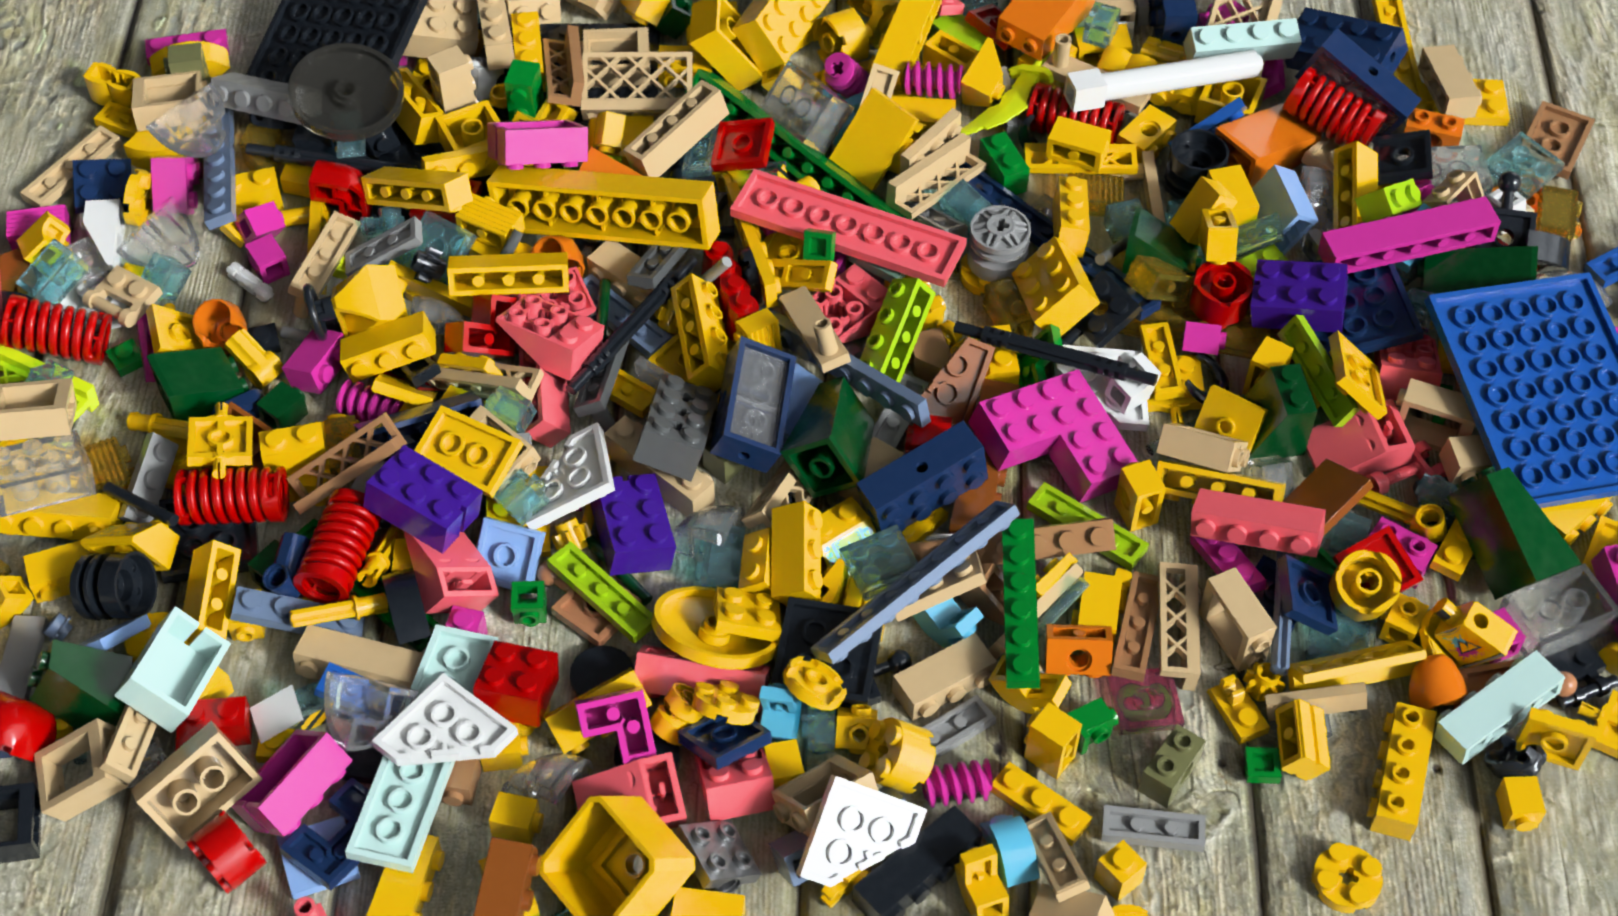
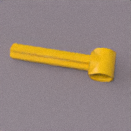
(1410, 515)

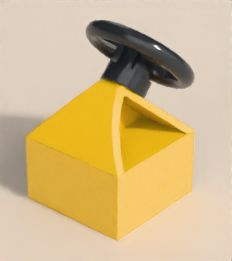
(359, 302)

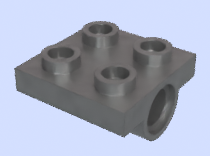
(719, 855)

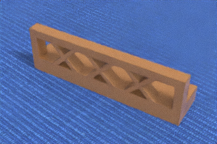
(570, 71)
(346, 474)

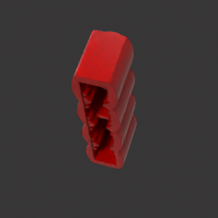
(732, 288)

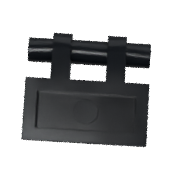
(1585, 666)

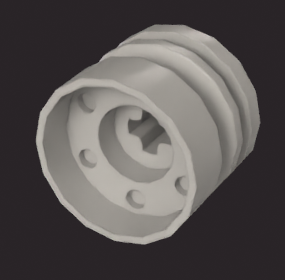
(997, 242)

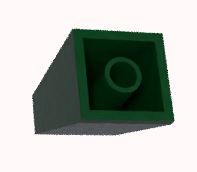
(1476, 268)
(830, 440)
(1508, 532)

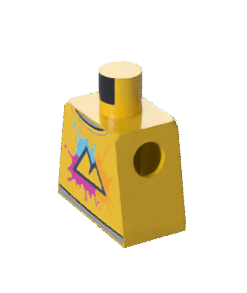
(1472, 632)

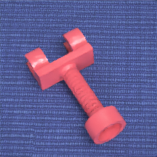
(1416, 466)

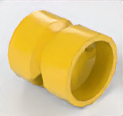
(675, 713)

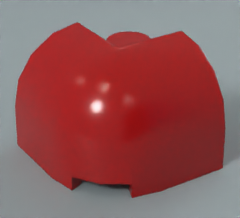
(339, 186)
(24, 727)

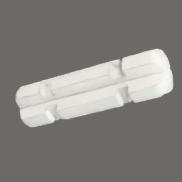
(249, 281)

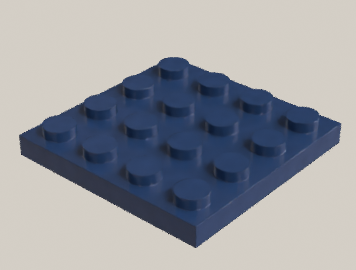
(1377, 312)

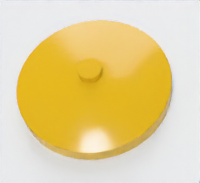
(687, 626)

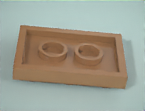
(1561, 133)

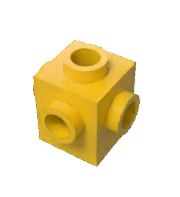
(1403, 619)
(854, 727)

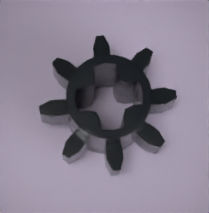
(428, 265)

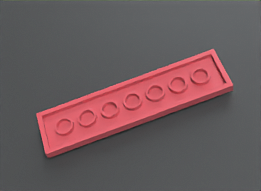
(859, 229)

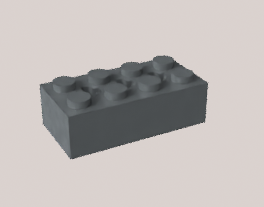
(676, 427)

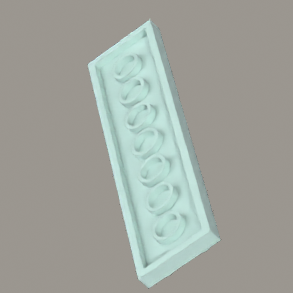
(407, 797)

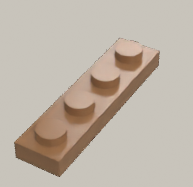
(1137, 628)

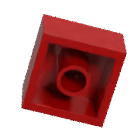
(518, 682)

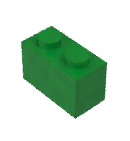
(524, 88)
(1004, 162)

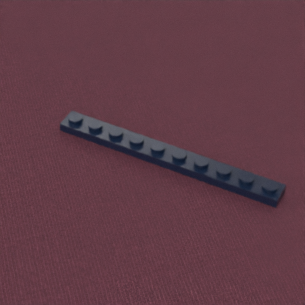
(1043, 231)

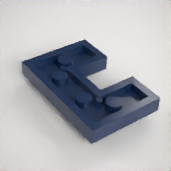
(325, 859)

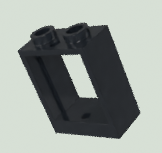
(26, 799)

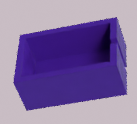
(1299, 289)
(422, 498)
(634, 526)

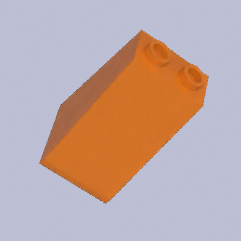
(1035, 23)
(1267, 140)

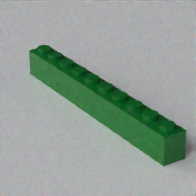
(799, 157)

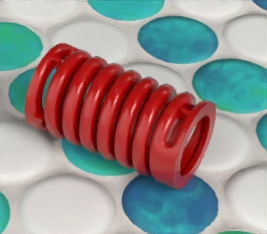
(1039, 102)
(1330, 121)
(52, 344)
(234, 499)
(337, 548)

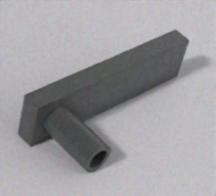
(596, 392)

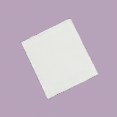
(276, 713)

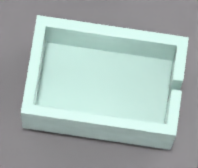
(170, 673)

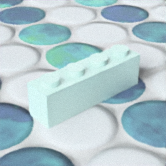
(1268, 38)
(1498, 706)

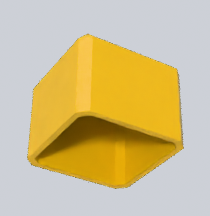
(595, 855)

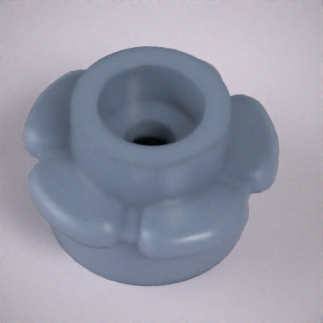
(58, 627)

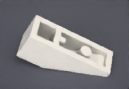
(105, 227)

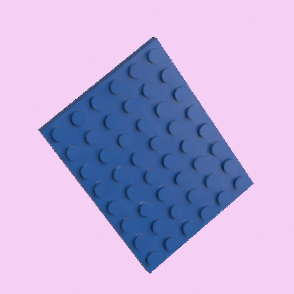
(1538, 381)

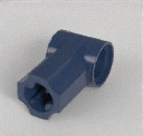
(280, 575)

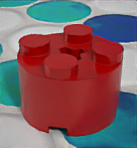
(1221, 293)
(225, 852)

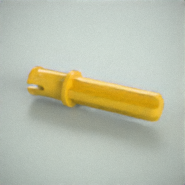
(157, 424)
(379, 559)
(356, 608)

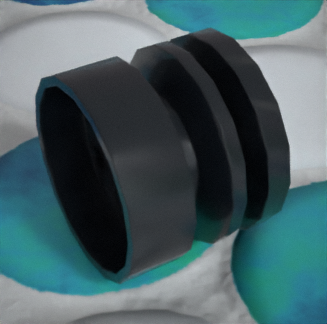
(1191, 157)
(113, 585)

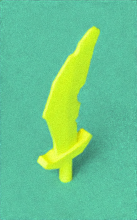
(1015, 99)

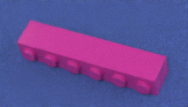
(1411, 235)

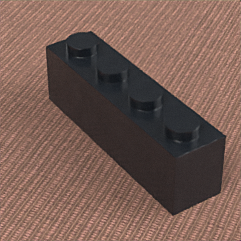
(918, 867)

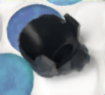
(1514, 763)

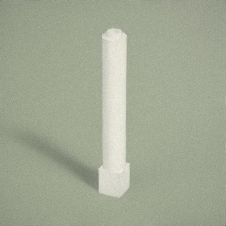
(1092, 88)

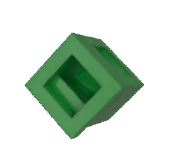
(529, 611)
(1096, 722)

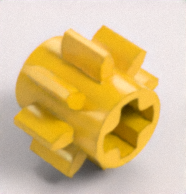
(667, 317)
(571, 531)
(1262, 681)

